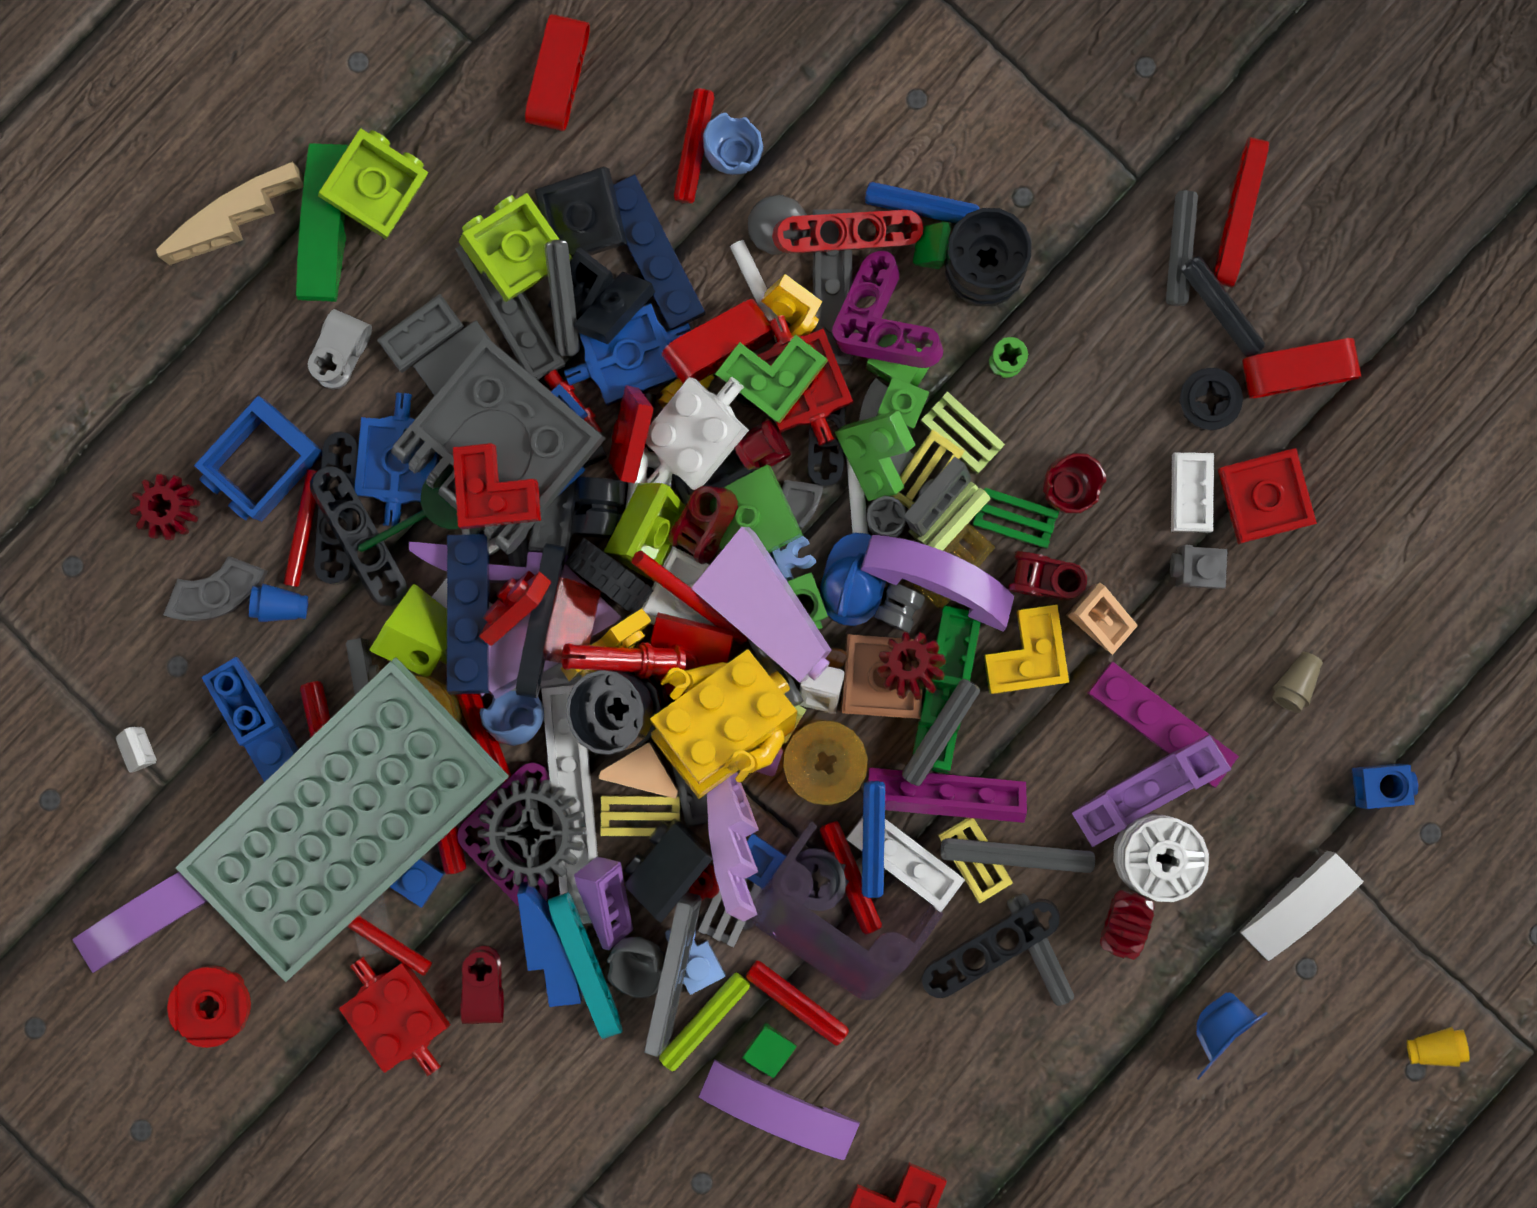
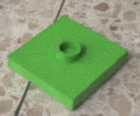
(761, 509)

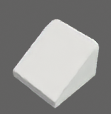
(823, 692)
(135, 748)

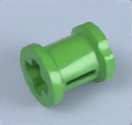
(1012, 346)

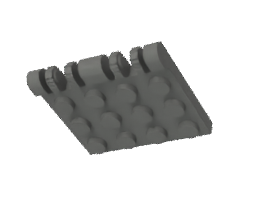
(506, 406)

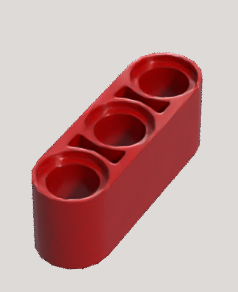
(557, 72)
(710, 344)
(1301, 368)

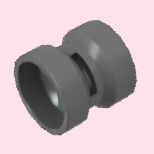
(887, 511)
(896, 616)

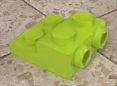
(374, 182)
(509, 245)

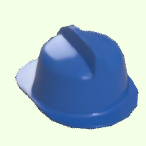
(845, 589)
(1221, 1024)

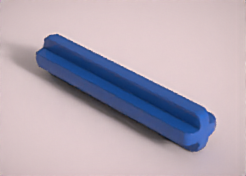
(920, 203)
(873, 839)

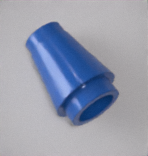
(276, 604)

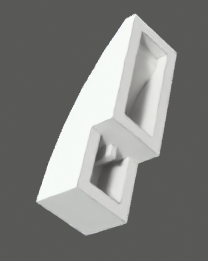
(1301, 905)

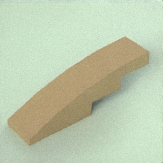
(219, 221)

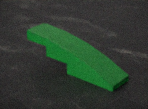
(320, 230)
(957, 642)

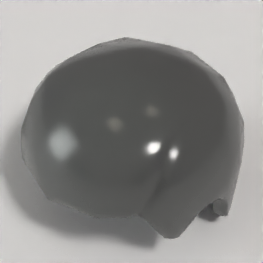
(765, 217)
(636, 966)

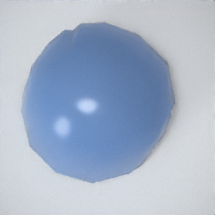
(732, 144)
(513, 718)

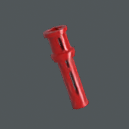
(642, 660)

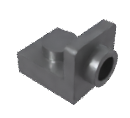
(1199, 567)

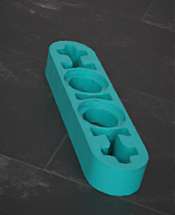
(585, 965)

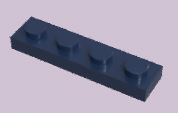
(656, 256)
(465, 612)

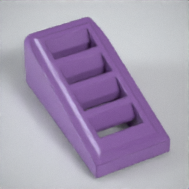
(600, 887)

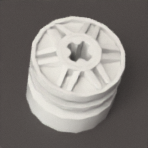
(1153, 835)

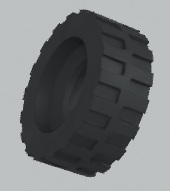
(609, 576)

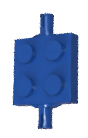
(629, 359)
(379, 471)

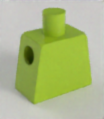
(415, 633)

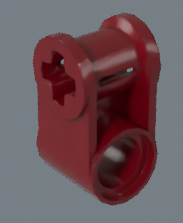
(762, 446)
(698, 527)
(1044, 576)
(482, 993)

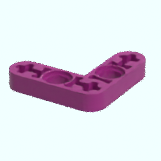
(872, 327)
(473, 850)

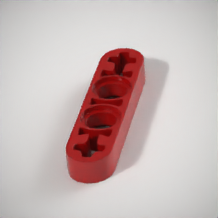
(1240, 211)
(848, 235)

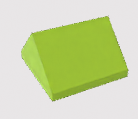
(646, 525)

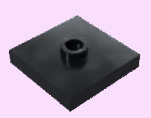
(584, 211)

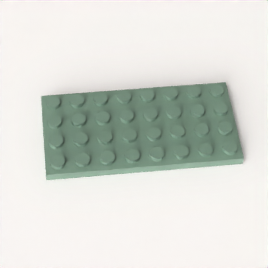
(342, 820)

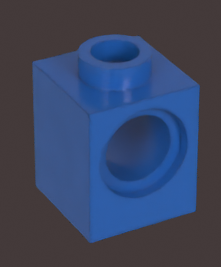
(1367, 786)

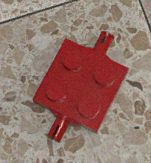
(823, 395)
(394, 1016)

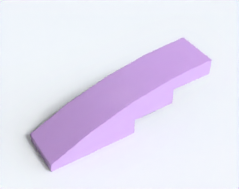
(728, 826)

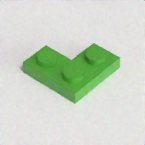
(775, 386)
(869, 448)

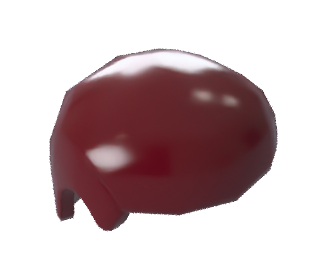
(1074, 483)

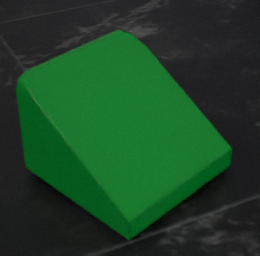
(932, 246)
(768, 1050)

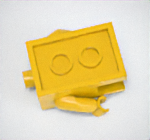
(724, 722)

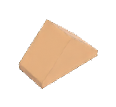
(1102, 618)
(642, 771)

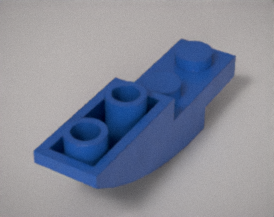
(250, 716)

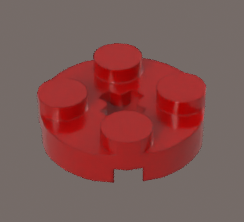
(194, 1024)

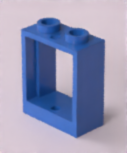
(234, 436)

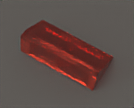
(570, 618)

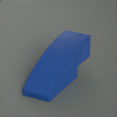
(545, 948)

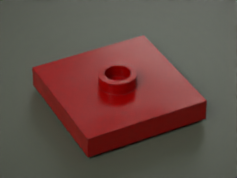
(630, 434)
(1267, 496)
(702, 642)

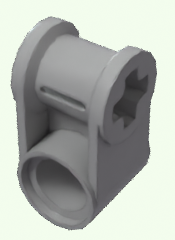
(340, 344)

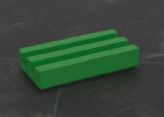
(1047, 527)

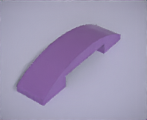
(437, 556)
(942, 573)
(1150, 789)
(137, 921)
(778, 1111)

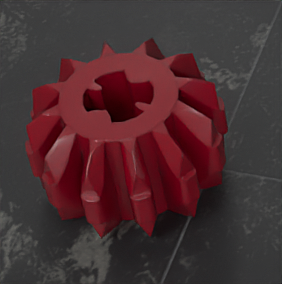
(150, 501)
(917, 650)
(1127, 924)

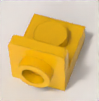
(795, 303)

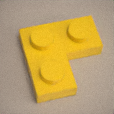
(621, 635)
(1040, 660)

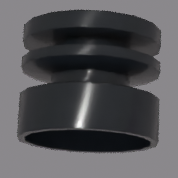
(981, 236)
(598, 714)

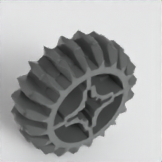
(531, 813)

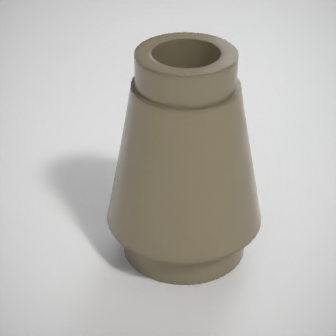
(1298, 683)

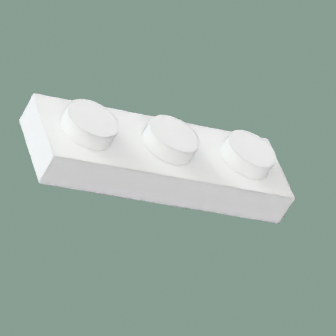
(914, 865)

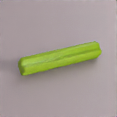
(704, 1021)

